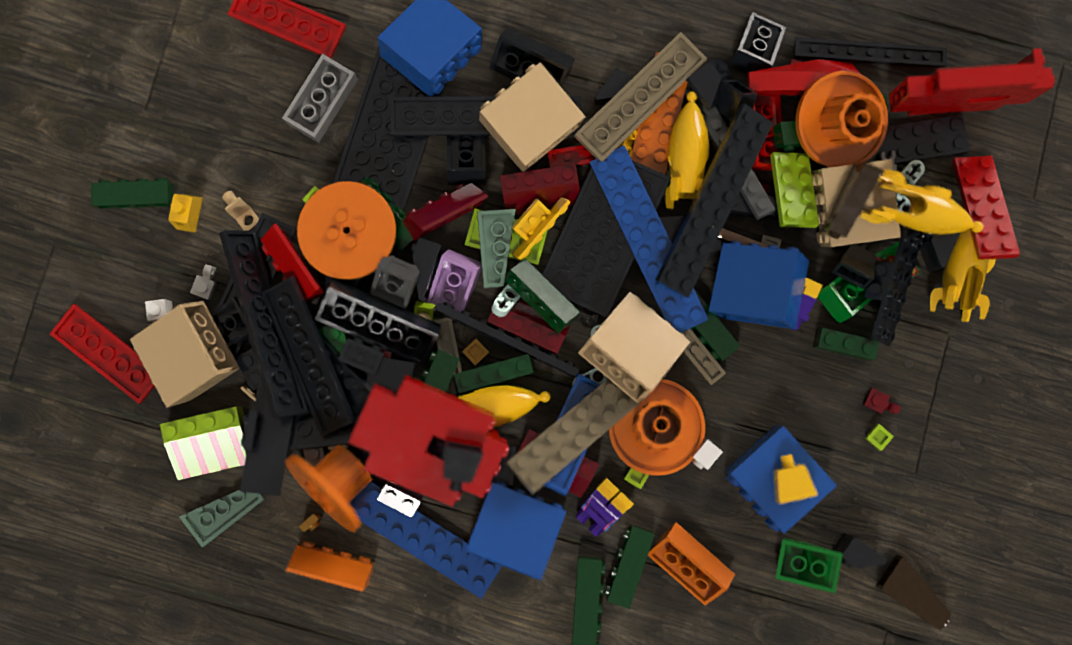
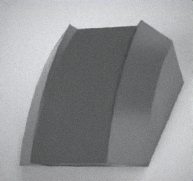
(395, 281)

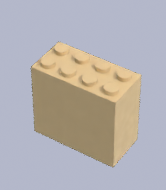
(530, 116)
(827, 187)
(634, 347)
(184, 353)

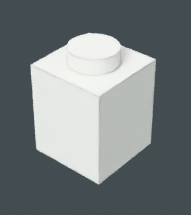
(157, 308)
(706, 455)

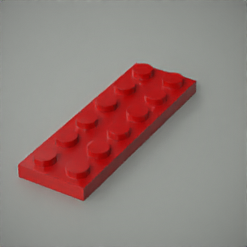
(291, 23)
(986, 203)
(104, 352)

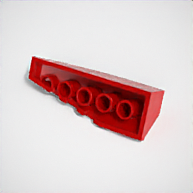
(794, 78)

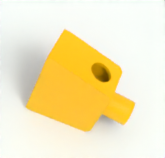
(185, 212)
(792, 481)

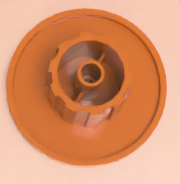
(841, 119)
(346, 230)
(662, 449)
(332, 483)

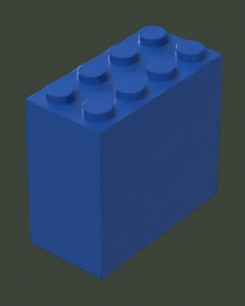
(430, 43)
(759, 284)
(755, 478)
(516, 530)

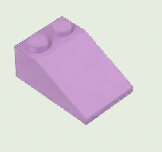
(454, 280)

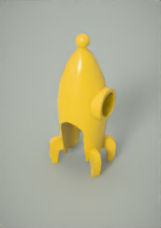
(687, 153)
(929, 209)
(965, 278)
(505, 401)

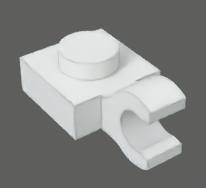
(203, 285)

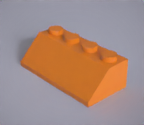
(691, 564)
(331, 566)

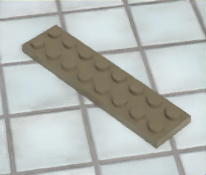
(640, 97)
(571, 435)

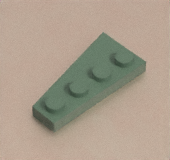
(494, 240)
(216, 517)

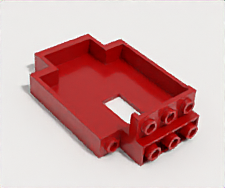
(973, 88)
(401, 426)

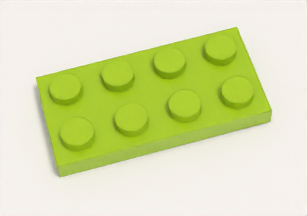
(794, 190)
(535, 252)

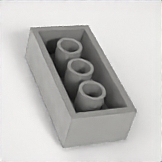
(320, 98)

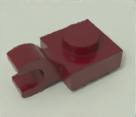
(879, 401)

